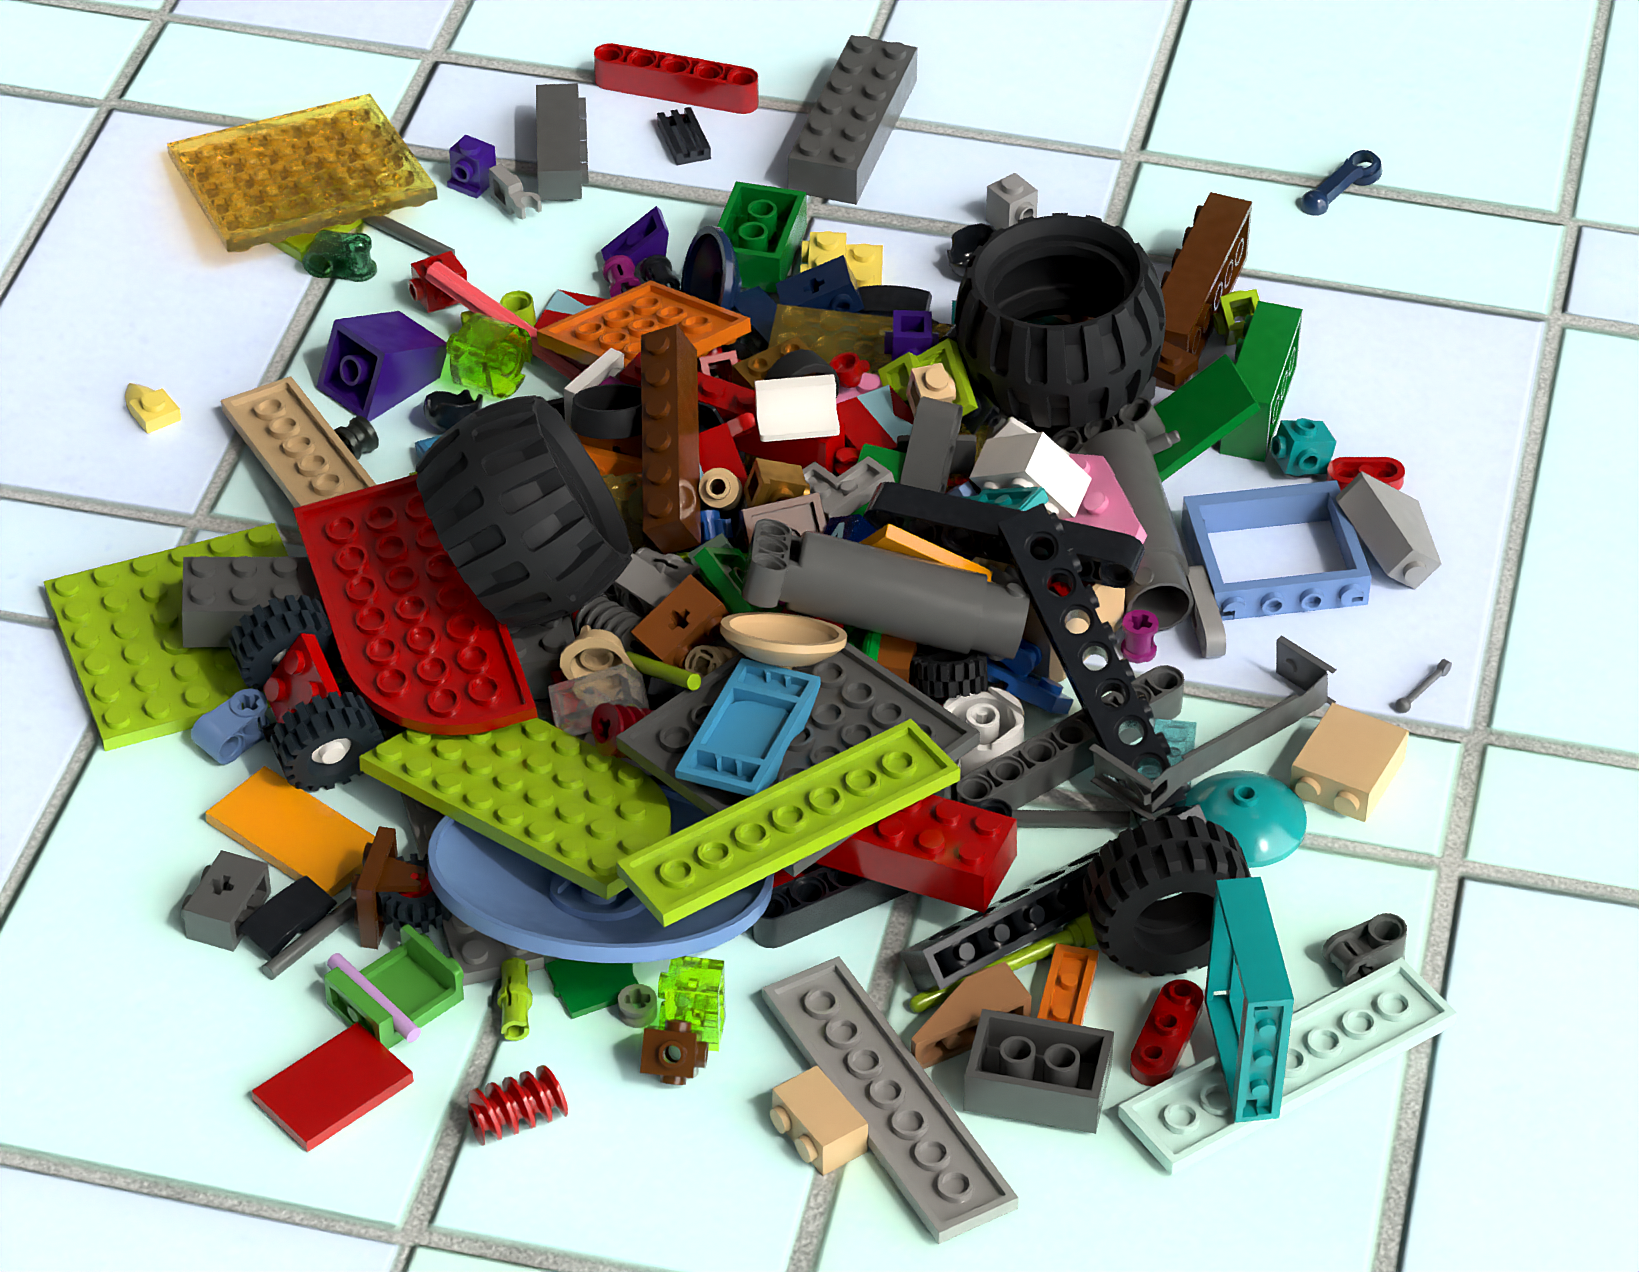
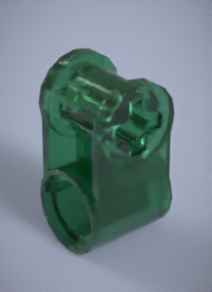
(338, 255)

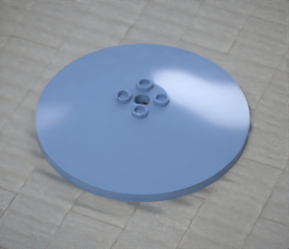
(556, 918)

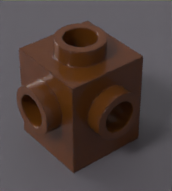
(657, 1054)

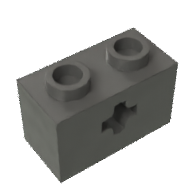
(225, 899)

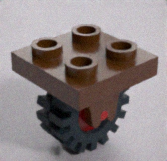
(393, 891)

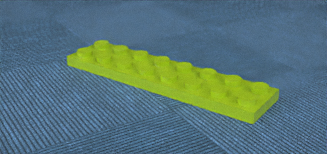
(787, 822)

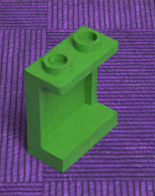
(410, 976)

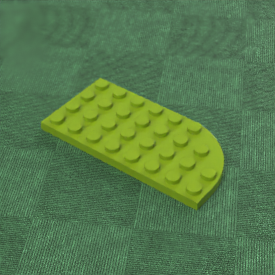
(532, 794)

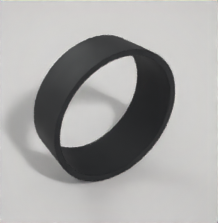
(607, 411)

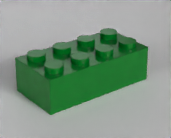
(1267, 365)

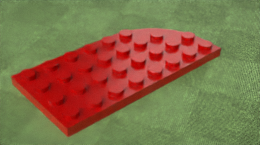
(406, 617)

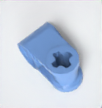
(229, 729)

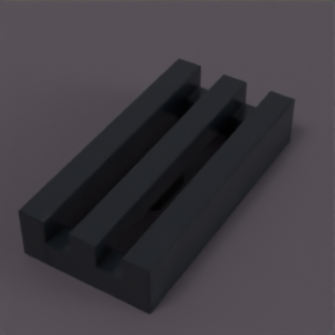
(679, 120)

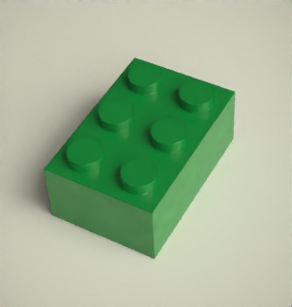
(764, 231)

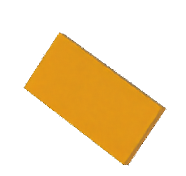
(292, 830)

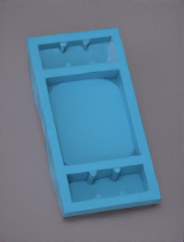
(750, 728)

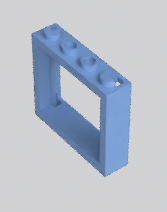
(1277, 508)

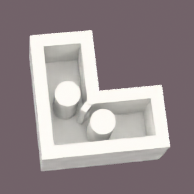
(1032, 462)

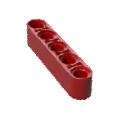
(676, 78)

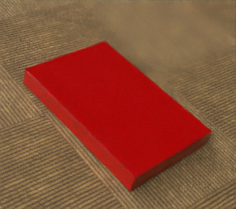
(332, 1086)

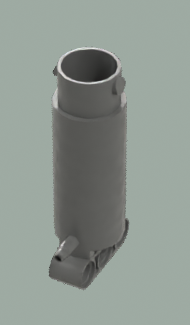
(1129, 446)
(883, 591)

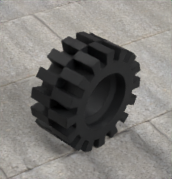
(949, 673)

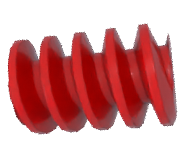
(515, 1102)

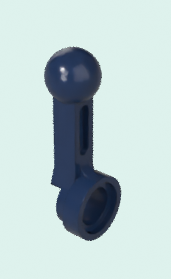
(1317, 201)

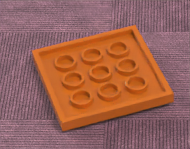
(643, 309)

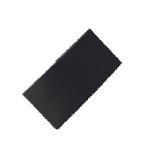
(883, 299)
(287, 913)

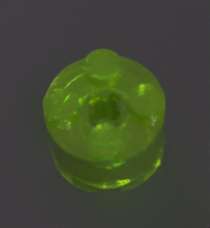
(489, 356)

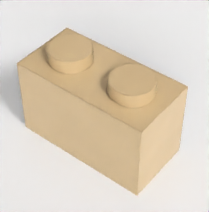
(819, 1120)

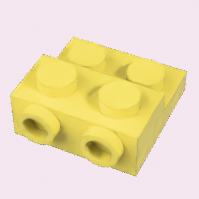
(863, 259)

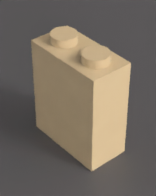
(1349, 762)

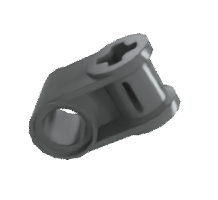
(1367, 946)

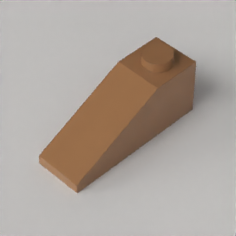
(955, 1022)

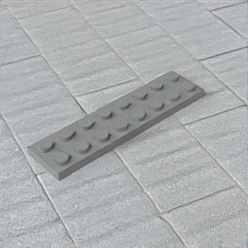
(908, 1118)

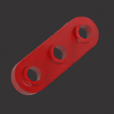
(1179, 1009)

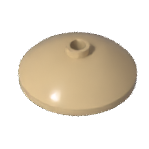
(782, 638)

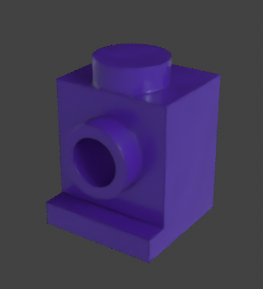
(470, 166)

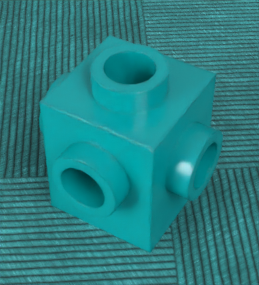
(1303, 447)

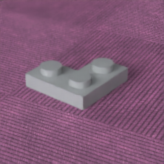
(849, 490)

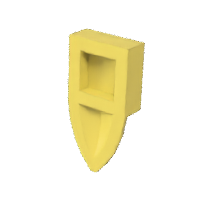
(151, 407)

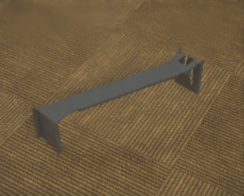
(1292, 664)

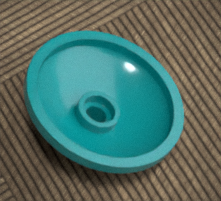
(1257, 811)

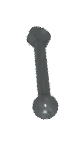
(1403, 704)

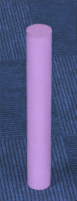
(401, 1022)

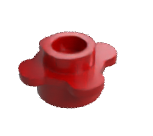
(849, 369)

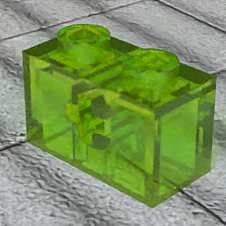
(695, 994)

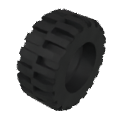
(1151, 864)

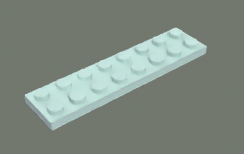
(1326, 1048)

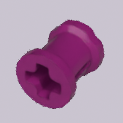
(612, 275)
(1139, 638)

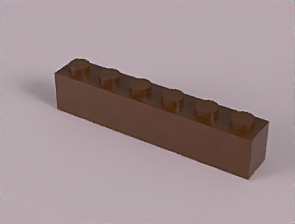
(670, 440)

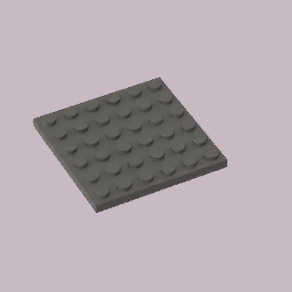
(851, 706)

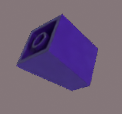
(379, 362)

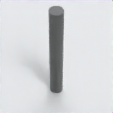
(408, 235)
(1072, 818)
(310, 939)

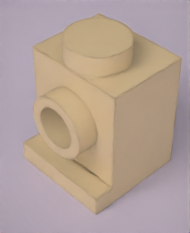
(930, 382)

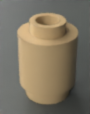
(729, 498)

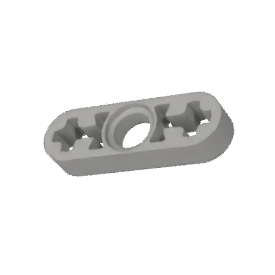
(1205, 614)

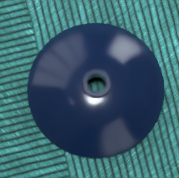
(712, 268)

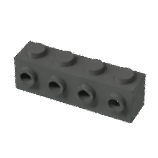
(559, 128)

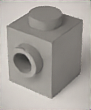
(1010, 201)

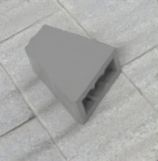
(1391, 529)

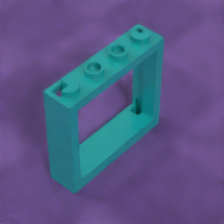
(1256, 1012)

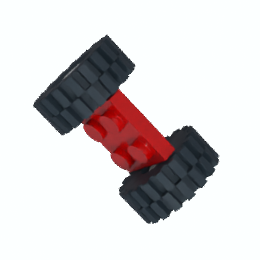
(290, 656)

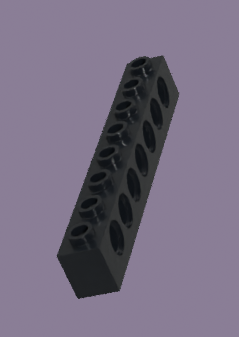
(1039, 528)
(1007, 923)

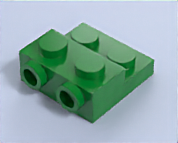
(723, 577)

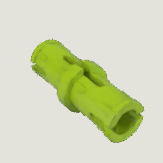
(515, 999)

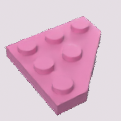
(1105, 500)

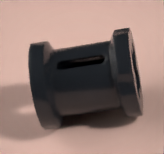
(661, 271)

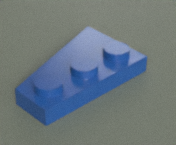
(1043, 693)

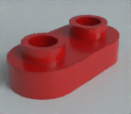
(1382, 468)

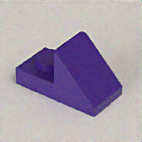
(641, 239)

